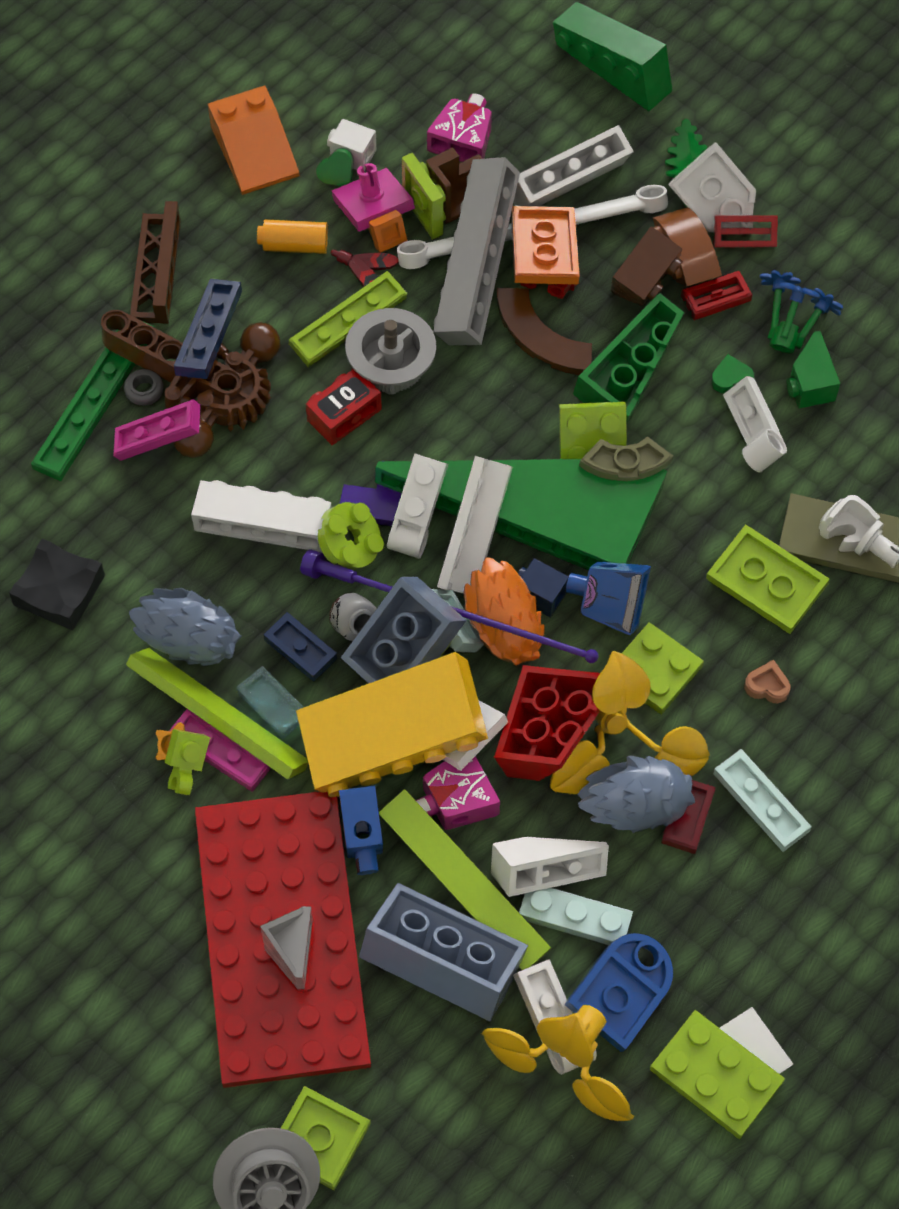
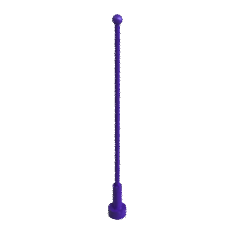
(315, 564)

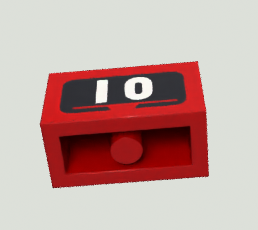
(343, 406)

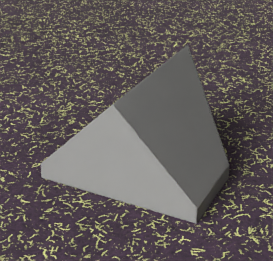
(289, 943)

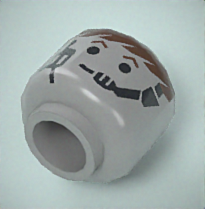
(350, 614)

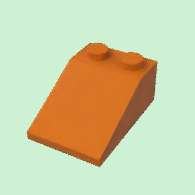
(252, 139)

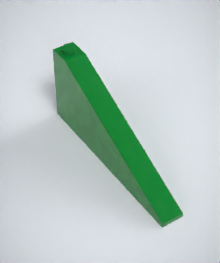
(555, 506)

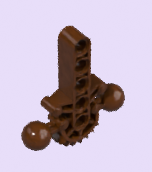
(249, 385)

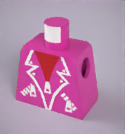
(463, 127)
(459, 795)

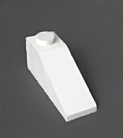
(545, 863)

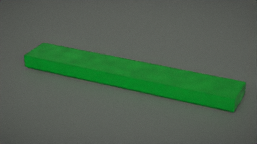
(82, 414)

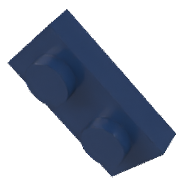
(300, 646)

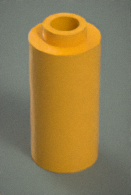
(293, 236)

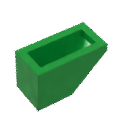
(813, 375)

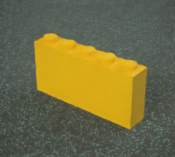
(392, 725)

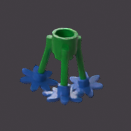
(786, 336)

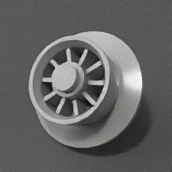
(266, 1171)

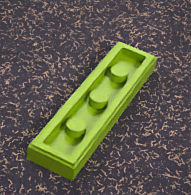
(332, 328)

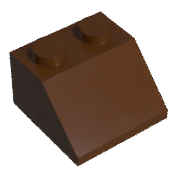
(646, 268)

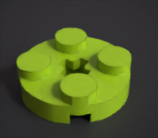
(364, 529)

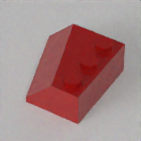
(545, 721)

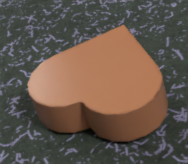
(768, 683)

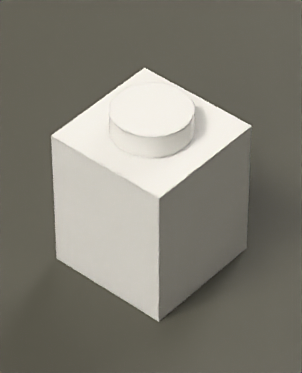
(356, 139)

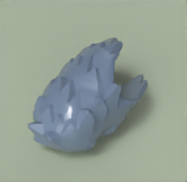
(185, 626)
(637, 794)

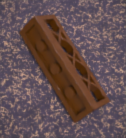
(163, 267)

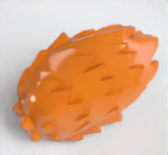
(504, 597)

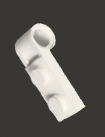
(755, 424)
(416, 506)
(545, 1000)

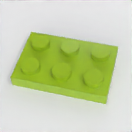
(767, 579)
(717, 1074)

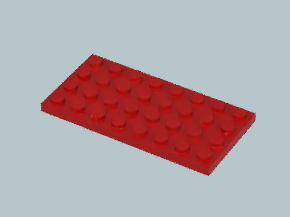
(254, 868)

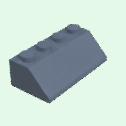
(442, 951)

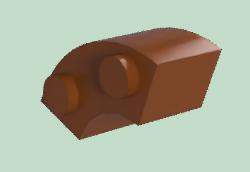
(697, 249)

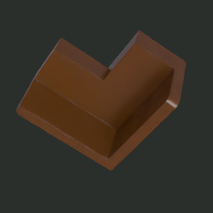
(452, 178)

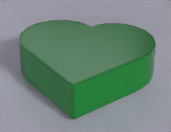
(336, 168)
(729, 373)

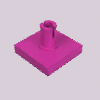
(372, 196)

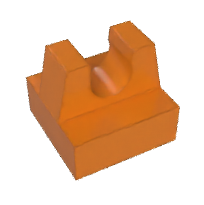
(387, 231)

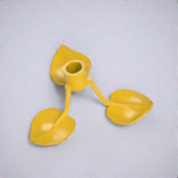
(621, 687)
(575, 1040)

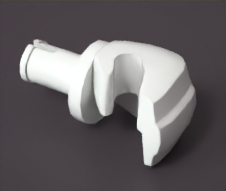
(861, 526)

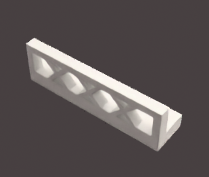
(475, 523)

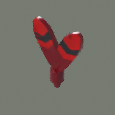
(364, 264)

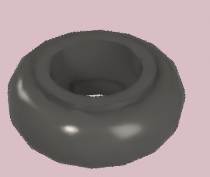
(143, 398)

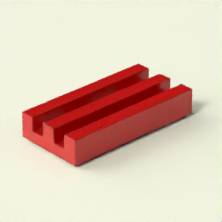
(717, 242)
(719, 299)

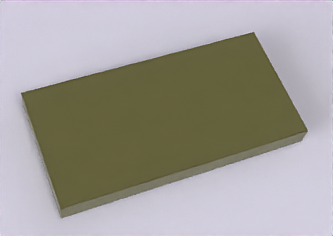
(803, 540)

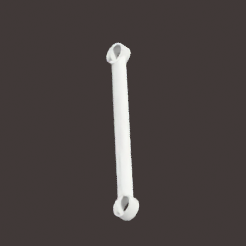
(647, 199)

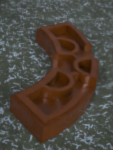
(536, 337)

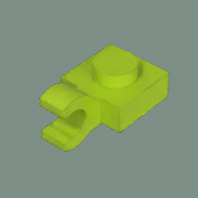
(185, 754)

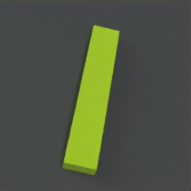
(218, 713)
(460, 875)

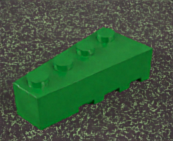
(616, 53)
(632, 358)

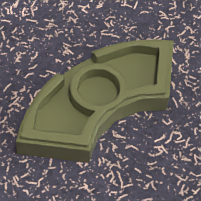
(626, 462)

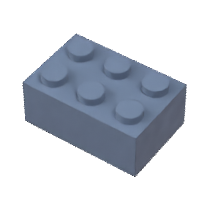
(403, 631)

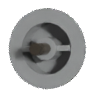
(390, 348)

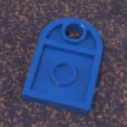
(624, 987)

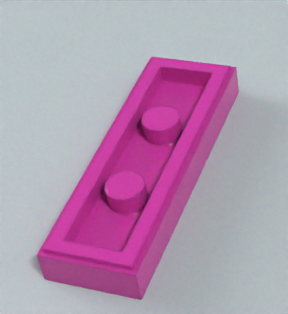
(157, 430)
(226, 754)

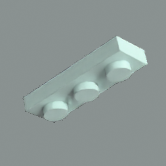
(762, 800)
(576, 915)

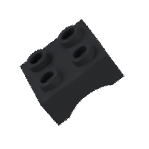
(57, 585)

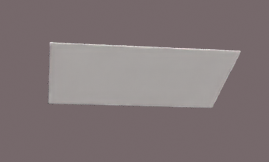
(755, 1036)

